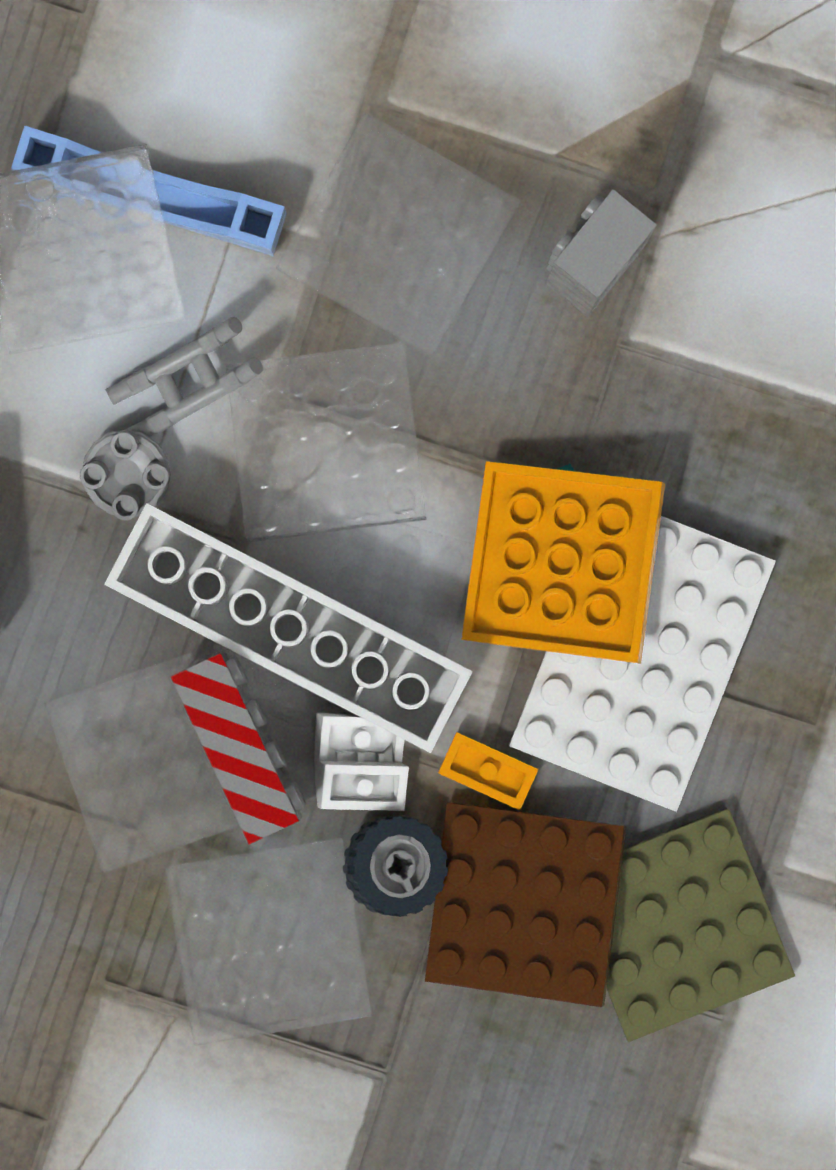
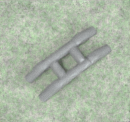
(161, 371)

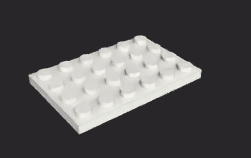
(650, 719)

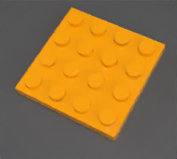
(563, 561)

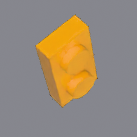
(488, 771)

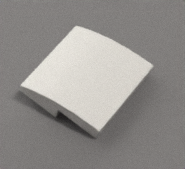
(358, 765)

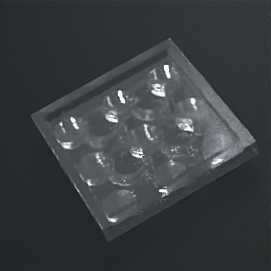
(403, 579)

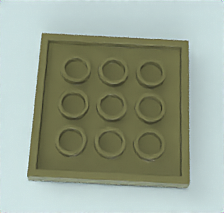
(690, 928)

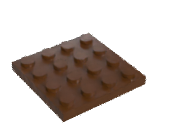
(526, 904)

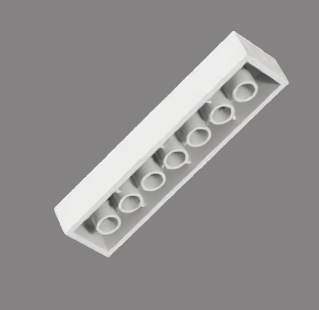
(288, 628)

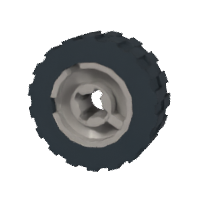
(373, 853)

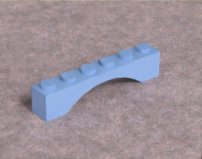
(184, 203)

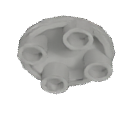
(125, 473)

